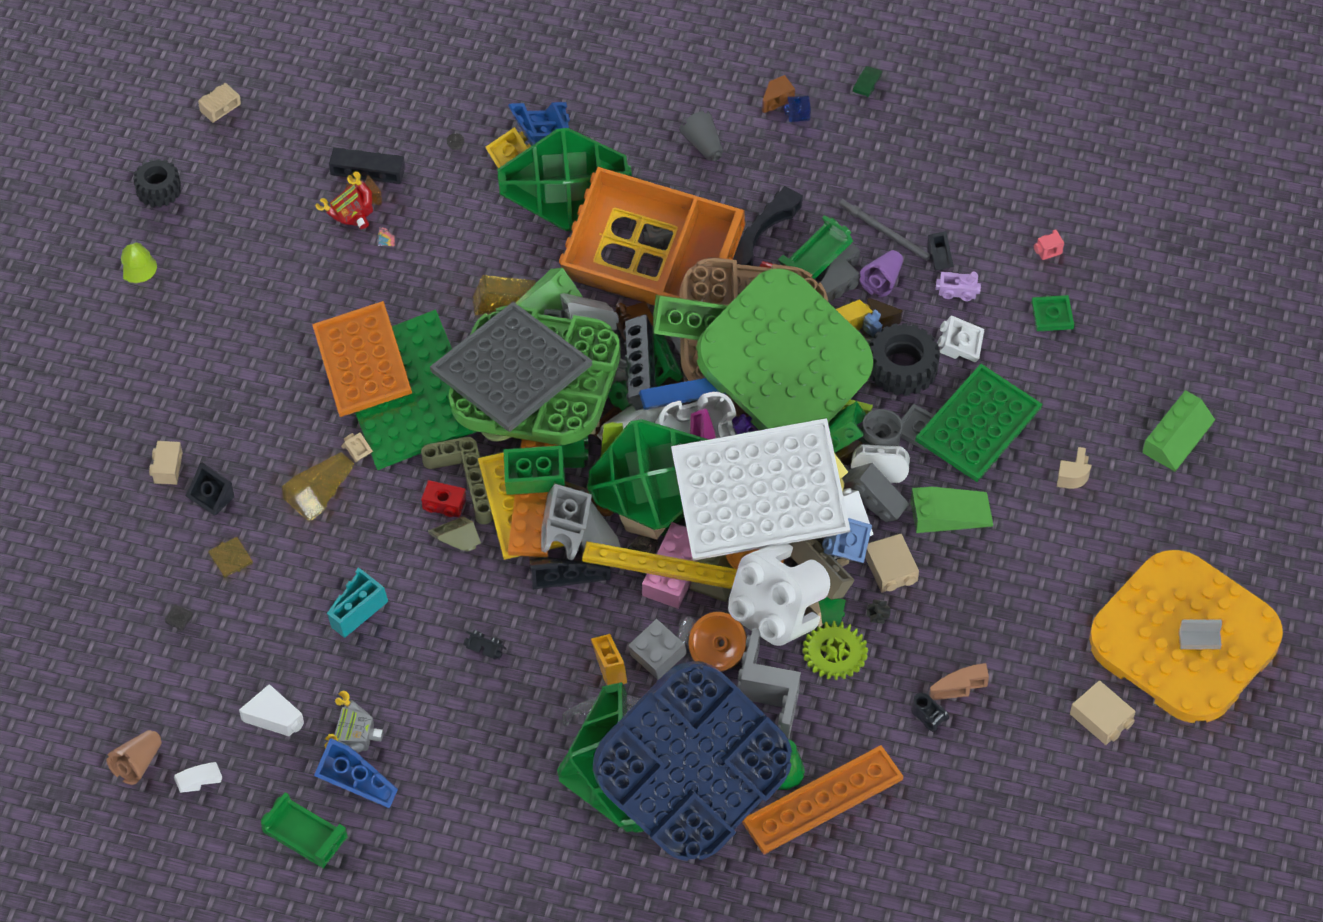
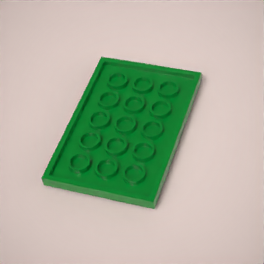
(978, 422)

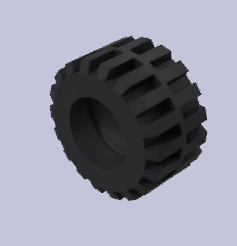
(160, 193)

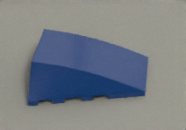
(539, 124)

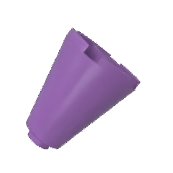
(881, 273)

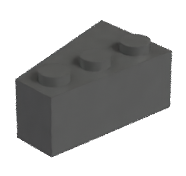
(876, 492)

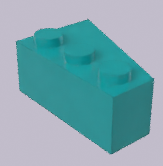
(357, 603)

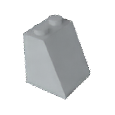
(588, 308)

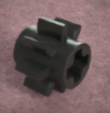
(878, 611)

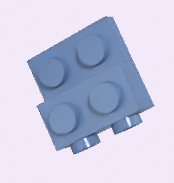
(851, 544)

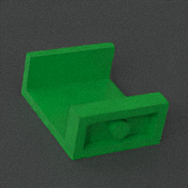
(844, 426)

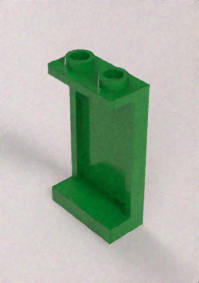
(820, 248)
(303, 831)

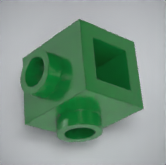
(618, 395)

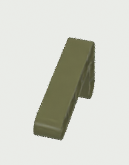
(453, 453)

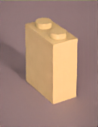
(891, 563)
(1103, 713)

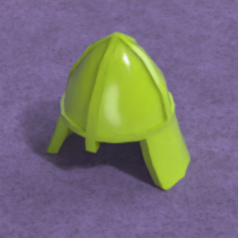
(137, 263)

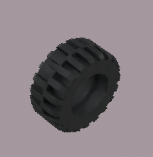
(904, 340)

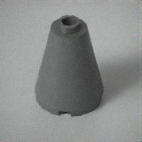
(703, 135)

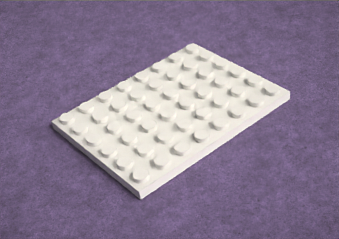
(760, 489)

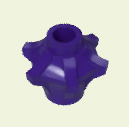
(743, 425)

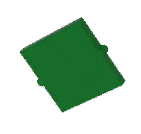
(832, 610)

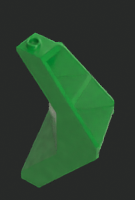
(556, 173)
(639, 474)
(577, 766)

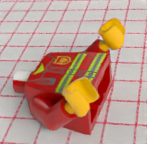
(351, 205)

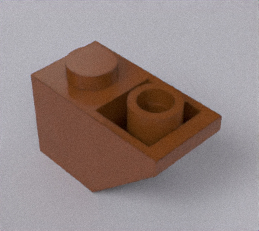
(777, 93)

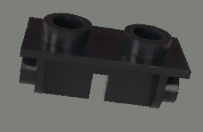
(492, 647)

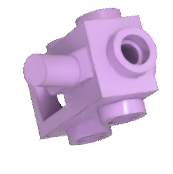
(958, 285)

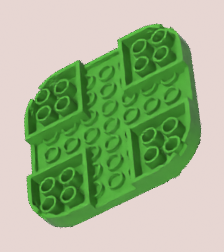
(784, 352)
(573, 410)

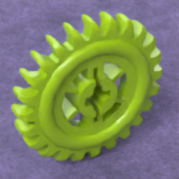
(836, 640)

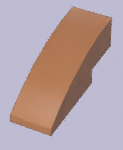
(960, 682)

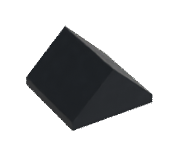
(210, 489)

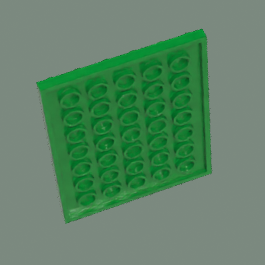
(425, 417)

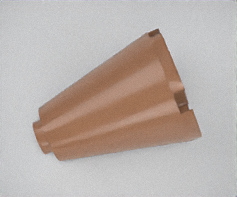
(134, 756)

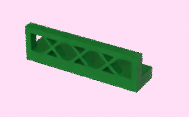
(665, 361)

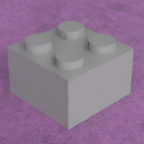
(657, 649)

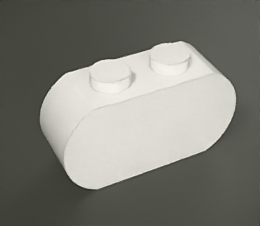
(890, 460)

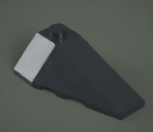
(557, 572)

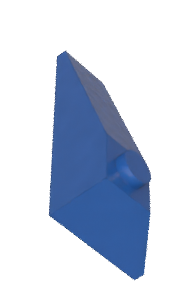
(352, 772)

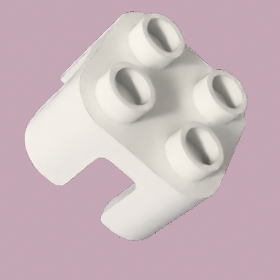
(719, 408)
(776, 596)

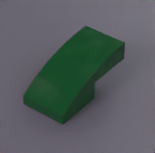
(867, 80)

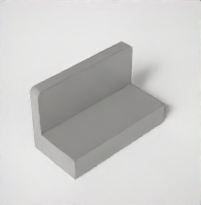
(1200, 634)

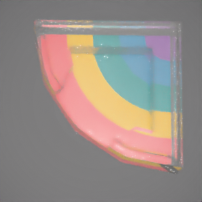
(385, 237)

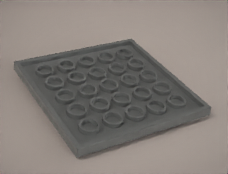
(511, 366)

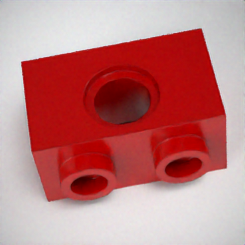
(436, 491)

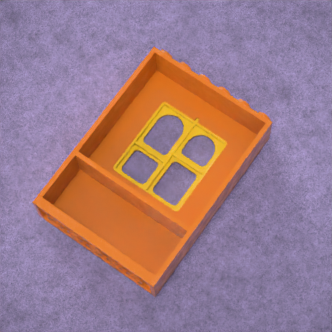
(698, 226)

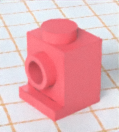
(1049, 245)

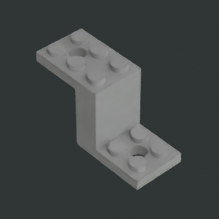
(768, 683)

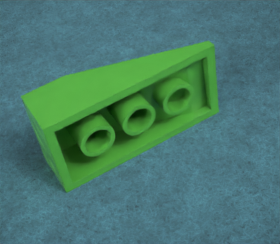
(547, 291)
(949, 509)

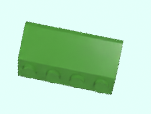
(683, 316)
(1179, 431)

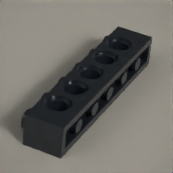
(639, 358)

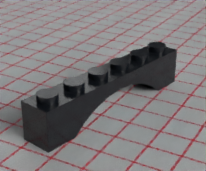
(782, 207)

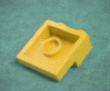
(507, 147)

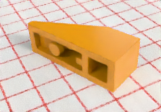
(609, 660)

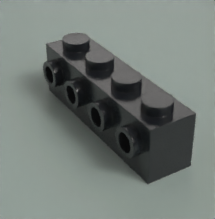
(376, 165)

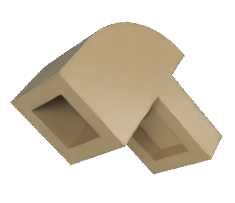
(1074, 474)

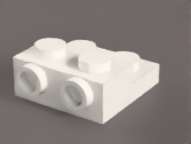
(960, 339)

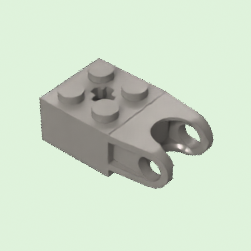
(565, 518)

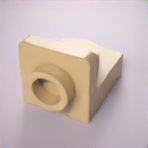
(356, 446)

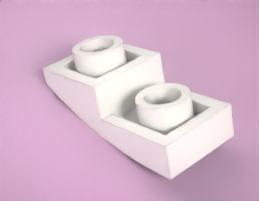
(194, 777)

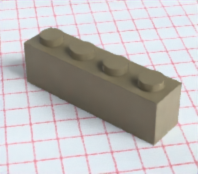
(812, 550)

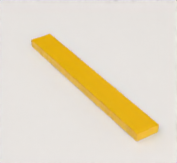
(659, 565)

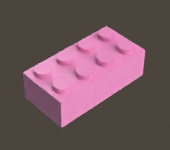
(666, 589)

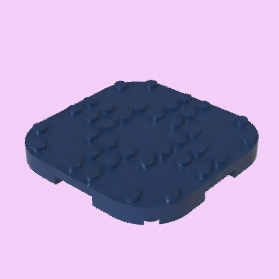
(692, 760)

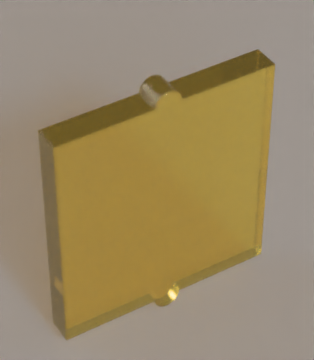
(230, 557)

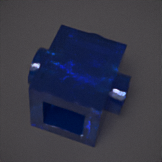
(798, 108)

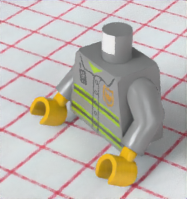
(354, 725)

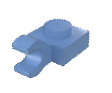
(871, 323)

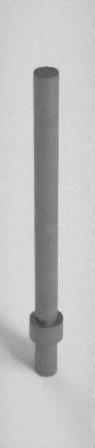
(856, 212)

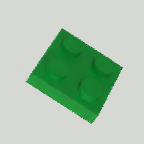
(1052, 313)

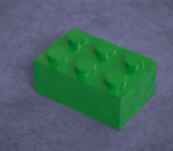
(533, 469)

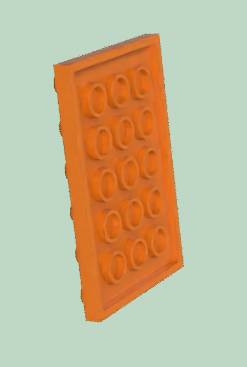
(362, 359)

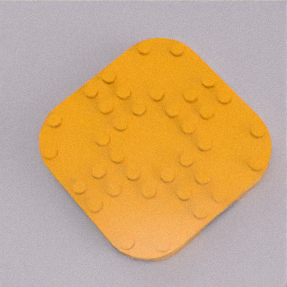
(1140, 635)

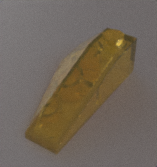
(314, 487)

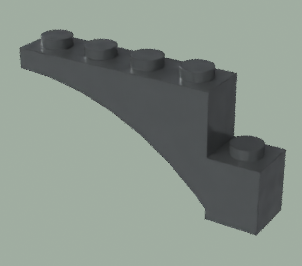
(842, 274)

